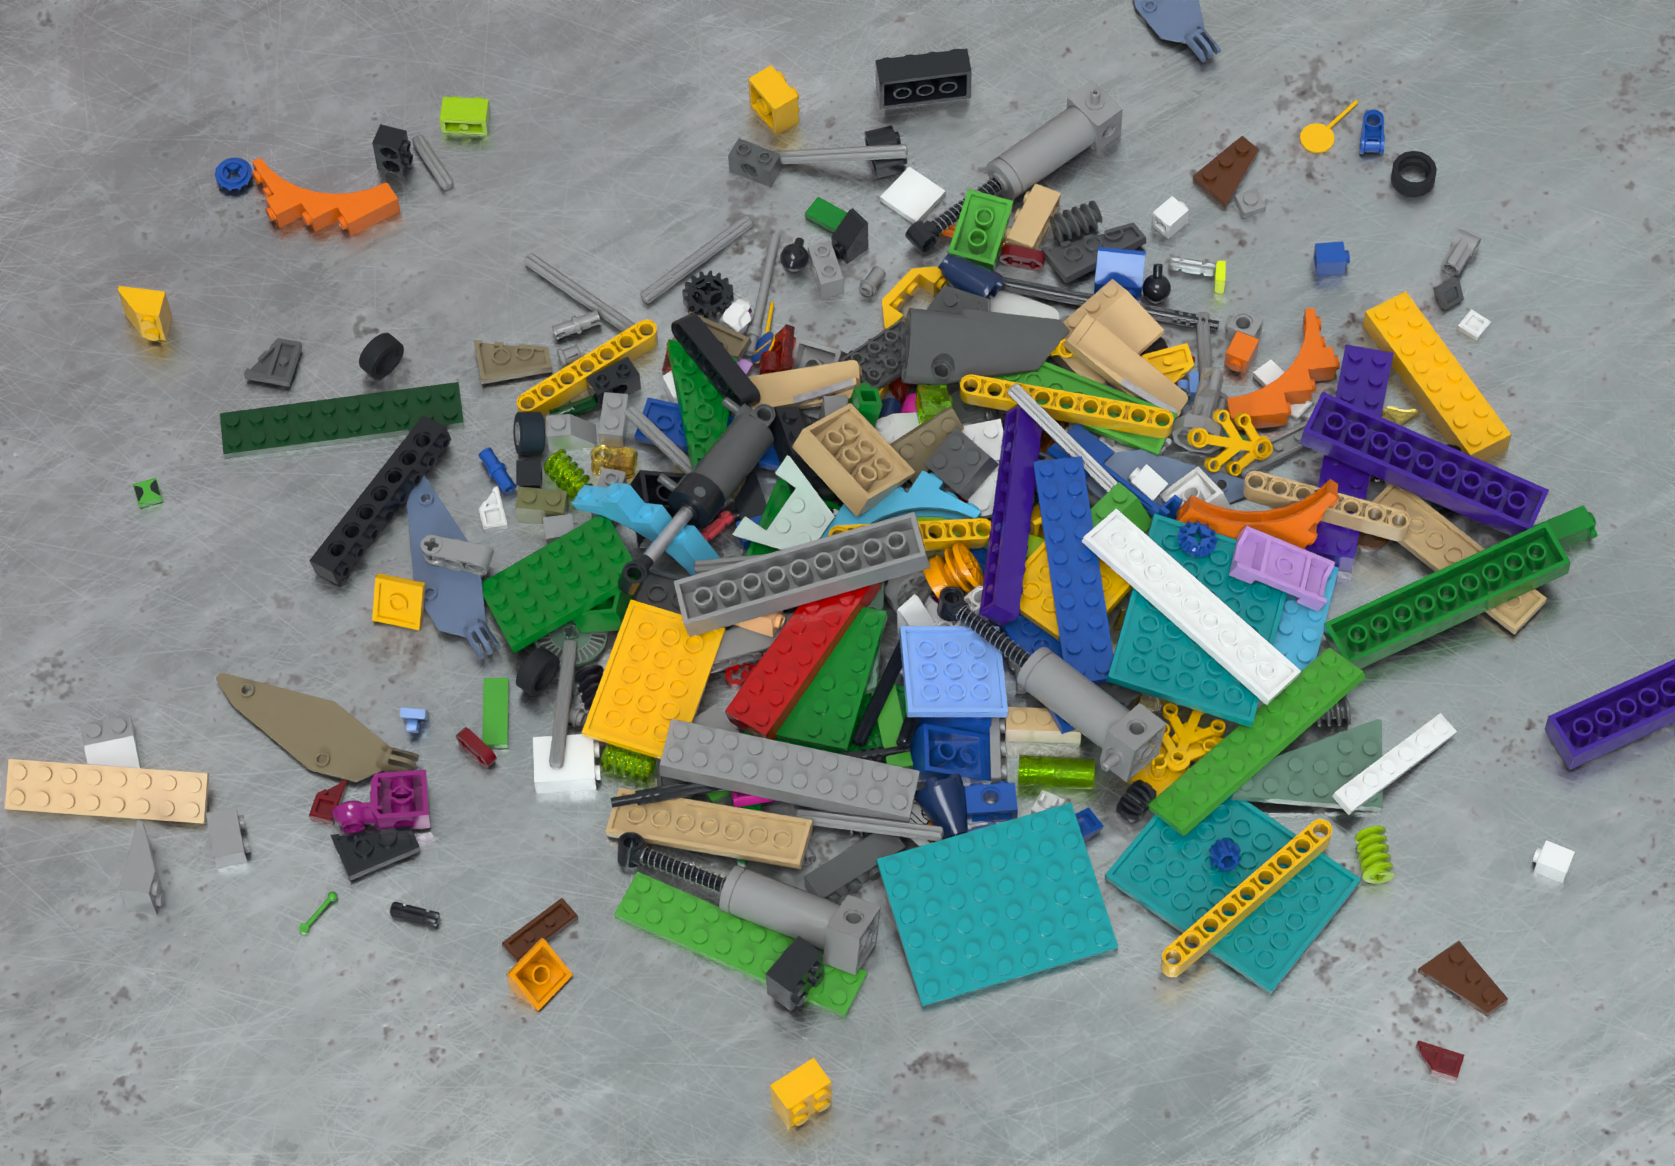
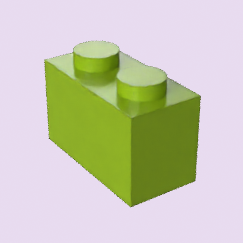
(465, 115)

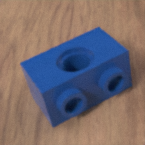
(982, 812)

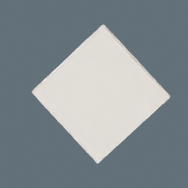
(912, 195)

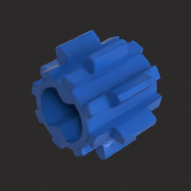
(1225, 854)

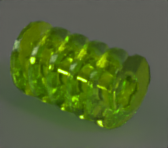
(566, 473)
(627, 763)

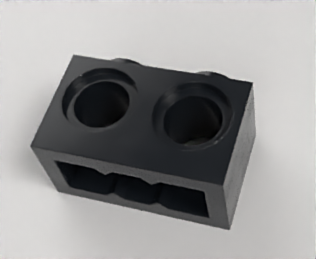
(392, 150)

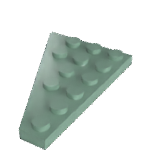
(1318, 770)

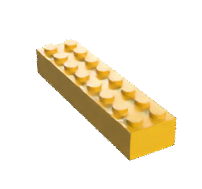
(1436, 378)

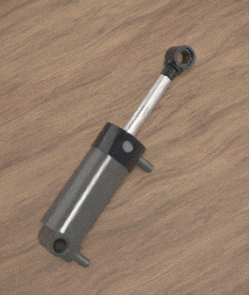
(708, 485)

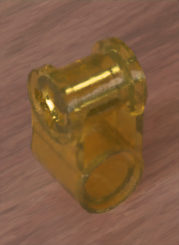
(614, 458)

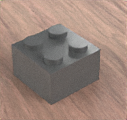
(961, 464)

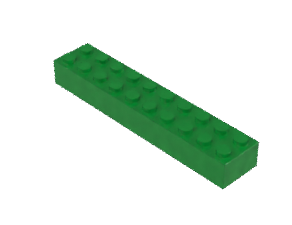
(1448, 596)

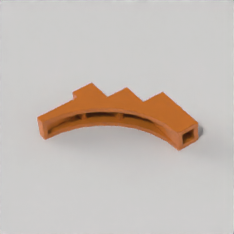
(352, 210)
(1273, 402)
(1291, 523)

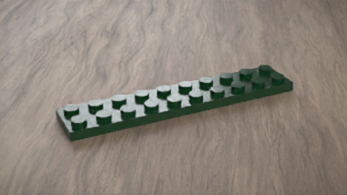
(338, 420)

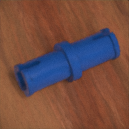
(497, 470)

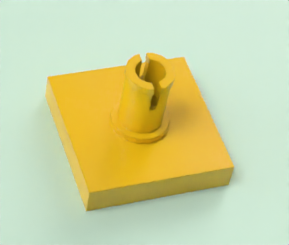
(398, 601)
(1157, 773)

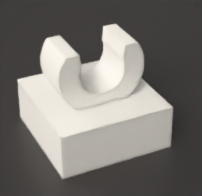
(1046, 801)

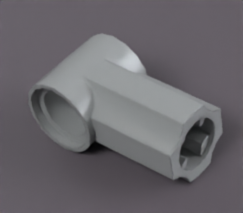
(1461, 248)

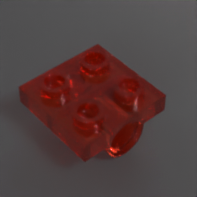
(780, 356)

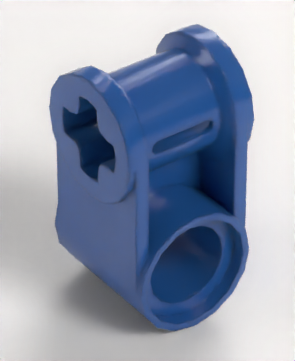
(1372, 136)

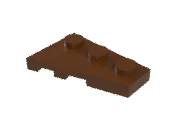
(1225, 172)
(1463, 976)

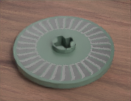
(588, 644)

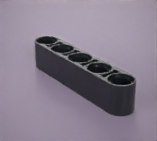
(714, 360)

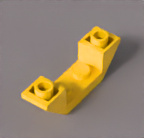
(927, 278)

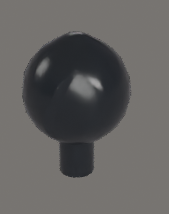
(794, 256)
(1156, 286)

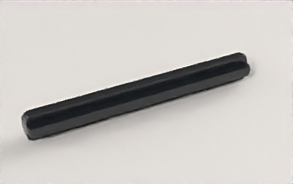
(879, 698)

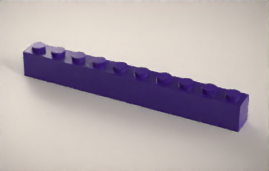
(1011, 518)

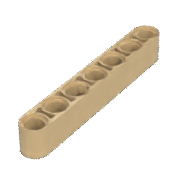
(1337, 515)

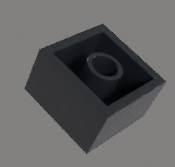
(795, 974)

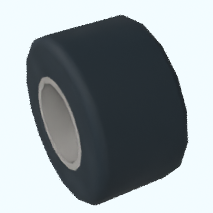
(529, 433)

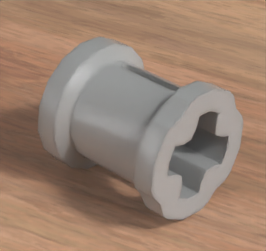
(562, 354)

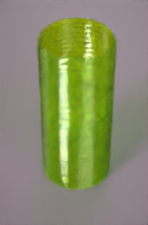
(1056, 772)

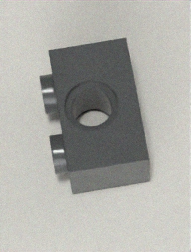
(754, 162)

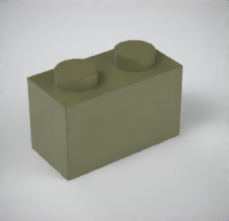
(537, 503)

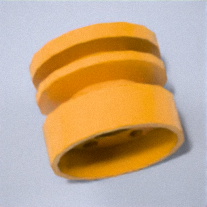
(956, 570)

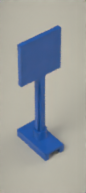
(1101, 454)

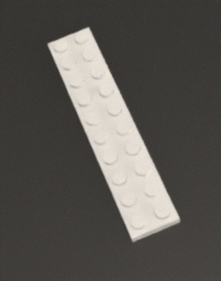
(1191, 606)

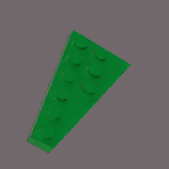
(699, 403)
(834, 699)

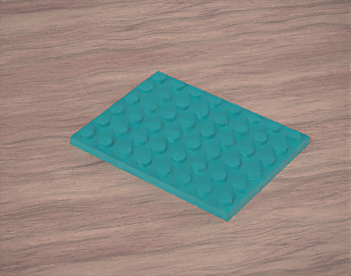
(1165, 661)
(1180, 885)
(996, 904)

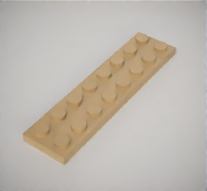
(1442, 544)
(107, 791)
(715, 829)

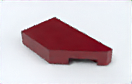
(326, 801)
(1440, 1060)

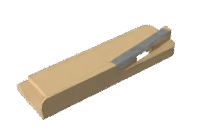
(1123, 366)
(806, 385)

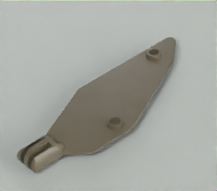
(315, 730)

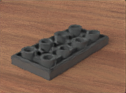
(880, 357)

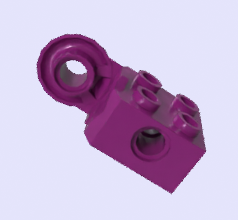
(395, 802)

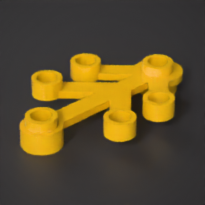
(1233, 443)
(1187, 737)

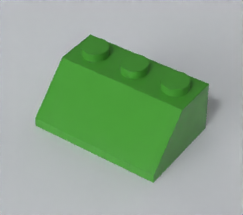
(1126, 502)

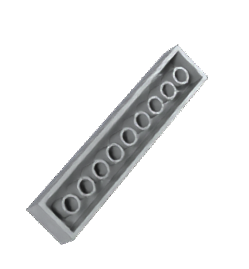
(801, 574)
(788, 772)

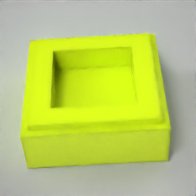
(1220, 271)

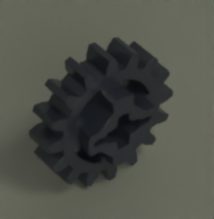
(708, 294)

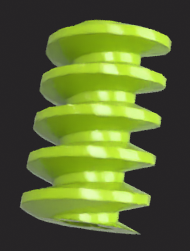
(1374, 855)

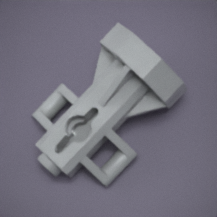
(1206, 402)
(902, 588)

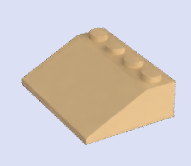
(1120, 315)
(852, 459)

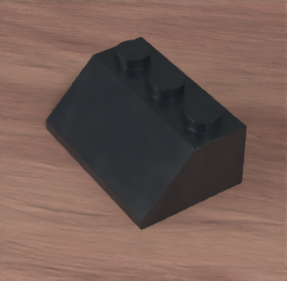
(653, 492)

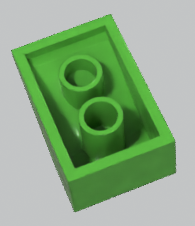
(981, 228)

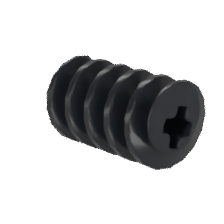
(588, 683)

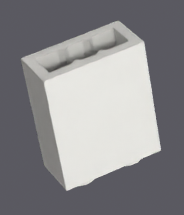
(578, 769)

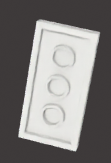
(989, 438)

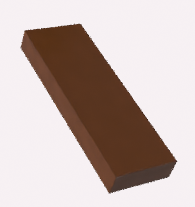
(545, 926)

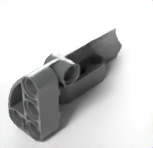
(973, 344)

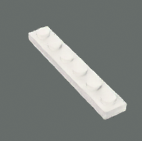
(1394, 764)

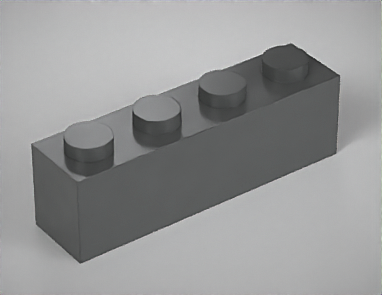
(852, 867)

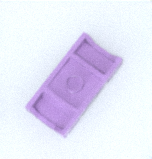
(1281, 566)

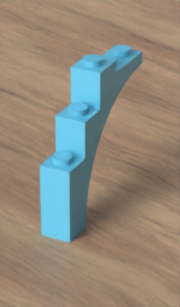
(924, 498)
(626, 507)

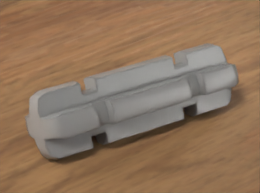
(1192, 266)

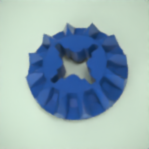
(233, 165)
(1189, 542)

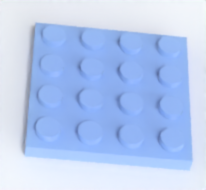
(951, 673)

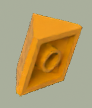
(538, 975)

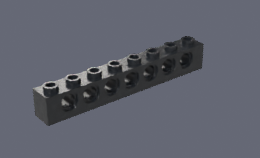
(380, 500)

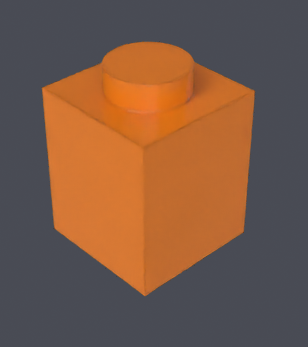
(1241, 352)

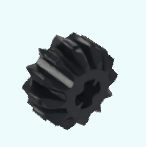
(1135, 801)

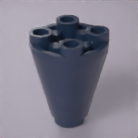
(970, 276)
(945, 804)

